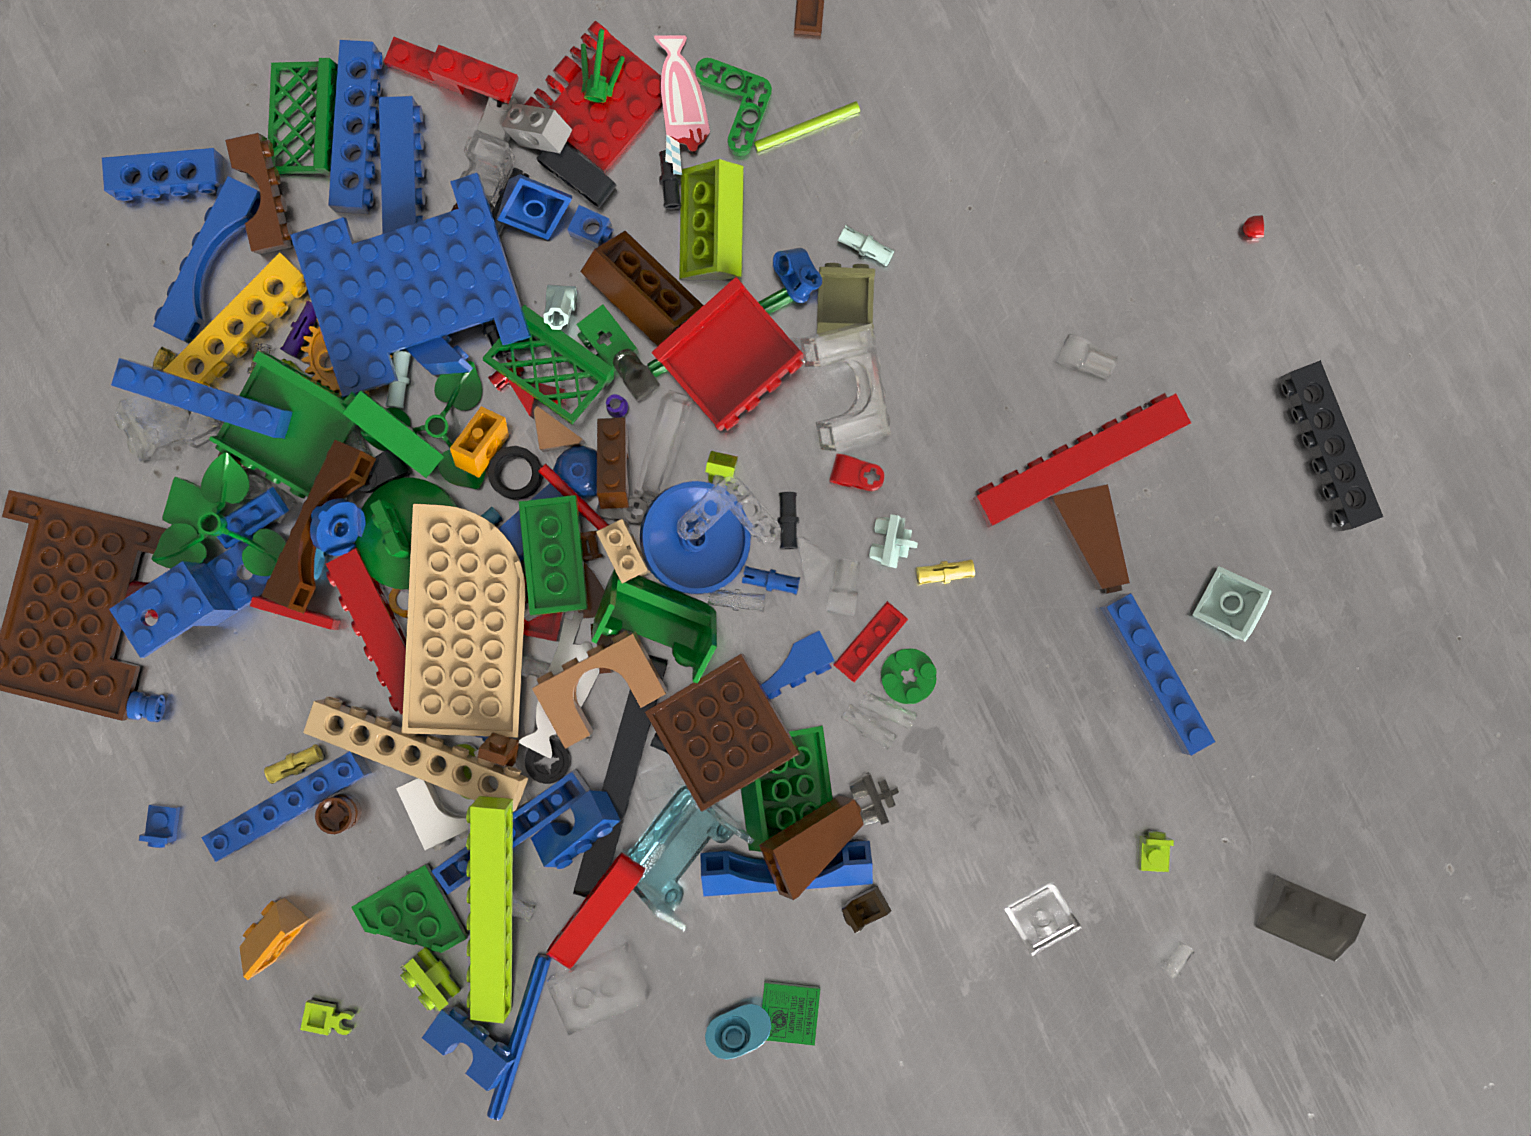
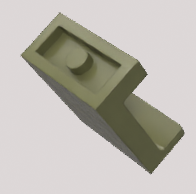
(845, 296)

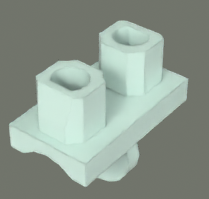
(893, 528)

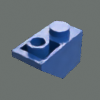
(440, 357)

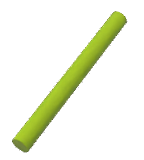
(807, 126)

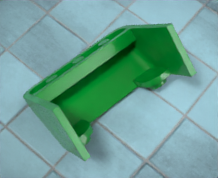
(661, 616)

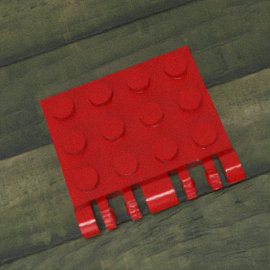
(606, 128)

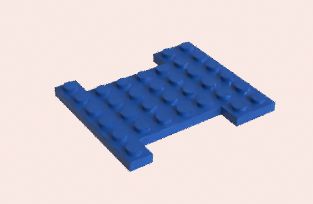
(407, 286)

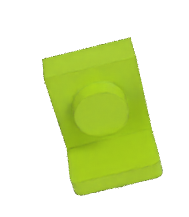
(1154, 852)

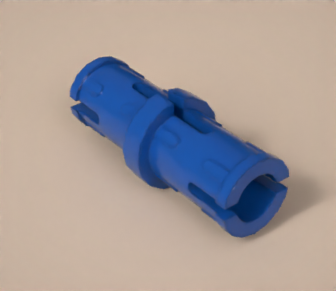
(771, 580)

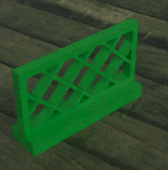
(323, 114)
(568, 351)

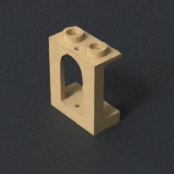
(623, 551)

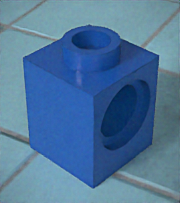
(582, 219)

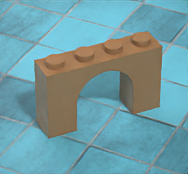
(559, 695)

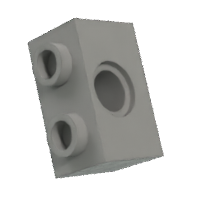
(536, 128)

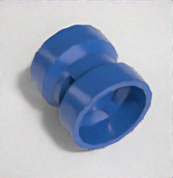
(145, 706)

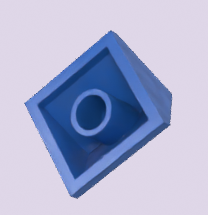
(532, 206)

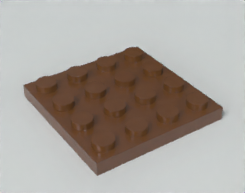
(722, 732)

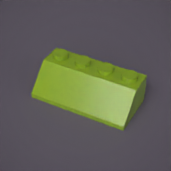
(711, 221)

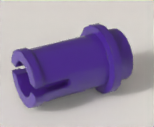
(619, 412)

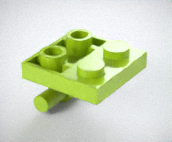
(426, 982)

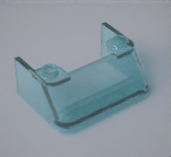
(672, 846)

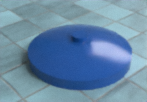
(693, 564)

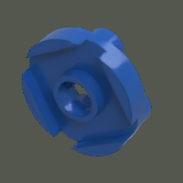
(324, 521)

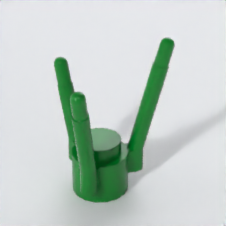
(595, 87)

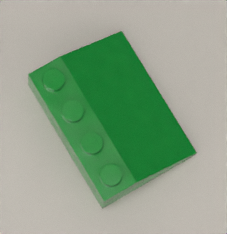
(788, 790)

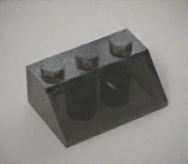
(1310, 919)

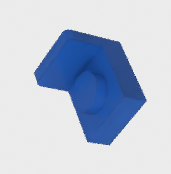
(160, 825)

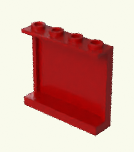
(729, 355)

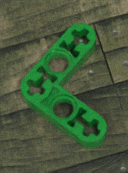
(743, 92)

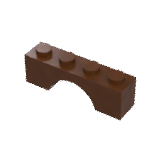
(268, 227)

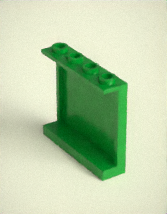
(311, 431)

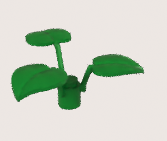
(462, 392)
(221, 483)

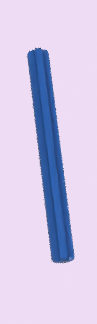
(520, 1034)

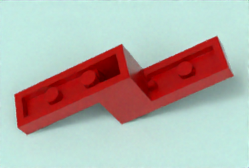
(451, 70)

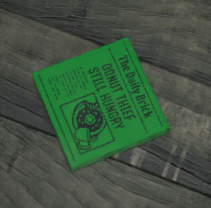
(791, 1012)

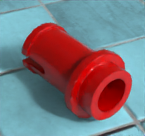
(500, 380)

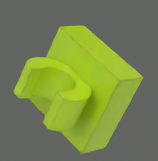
(721, 465)

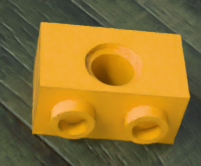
(479, 441)

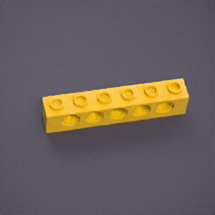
(240, 310)

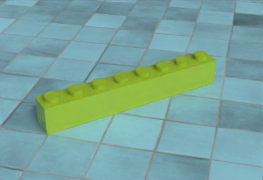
(490, 908)

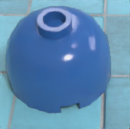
(579, 470)

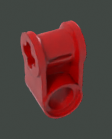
(850, 473)

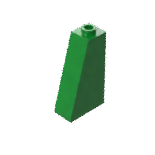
(392, 432)

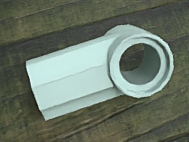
(559, 304)

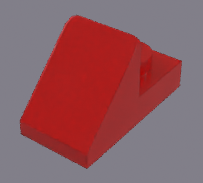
(529, 401)

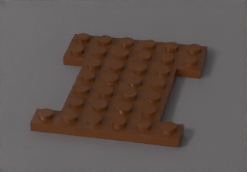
(58, 620)

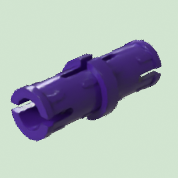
(300, 329)

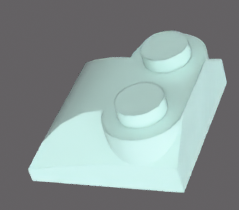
(1232, 603)

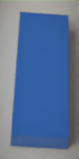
(253, 516)

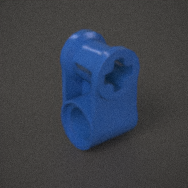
(797, 271)

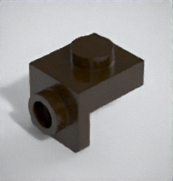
(865, 909)

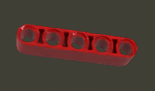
(595, 910)

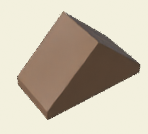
(553, 434)

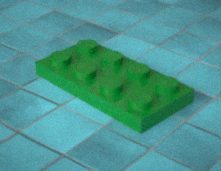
(553, 555)

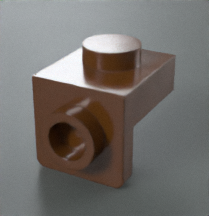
(499, 750)

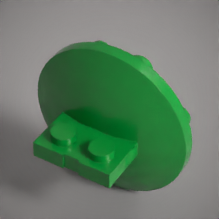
(388, 528)

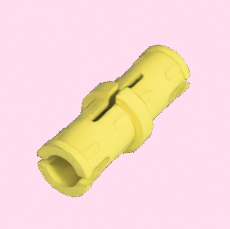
(945, 572)
(293, 764)

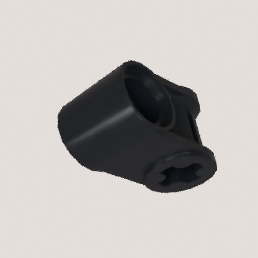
(385, 469)

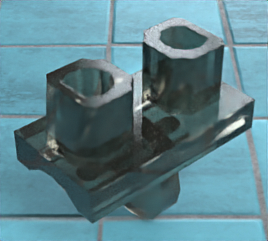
(875, 812)

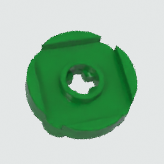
(893, 680)

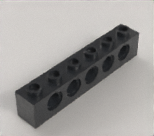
(1345, 455)

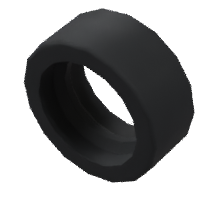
(494, 467)

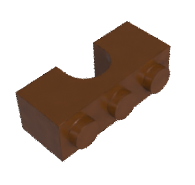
(612, 463)

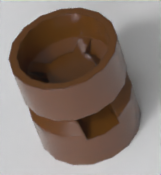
(338, 813)

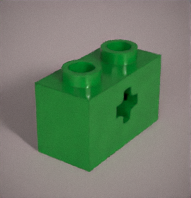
(602, 323)

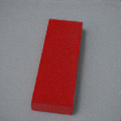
(309, 616)
(870, 641)

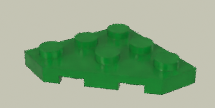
(412, 912)

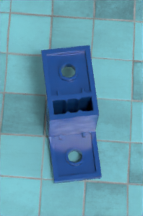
(187, 598)

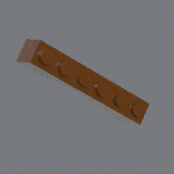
(293, 576)

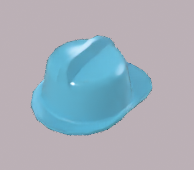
(738, 1031)

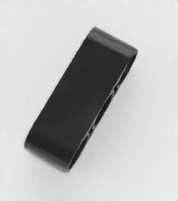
(578, 174)

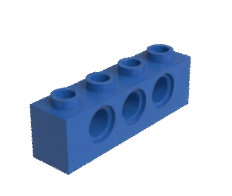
(120, 170)

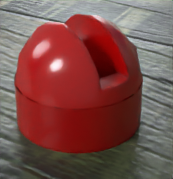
(1254, 227)

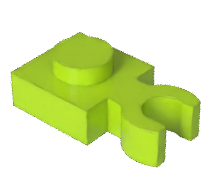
(321, 1018)

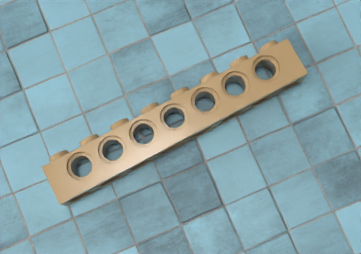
(324, 726)

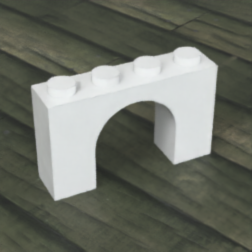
(431, 819)

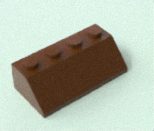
(640, 287)

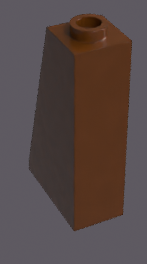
(1094, 534)
(810, 844)

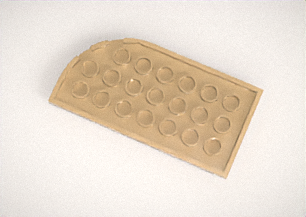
(462, 626)

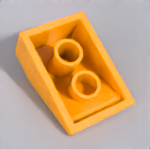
(270, 936)

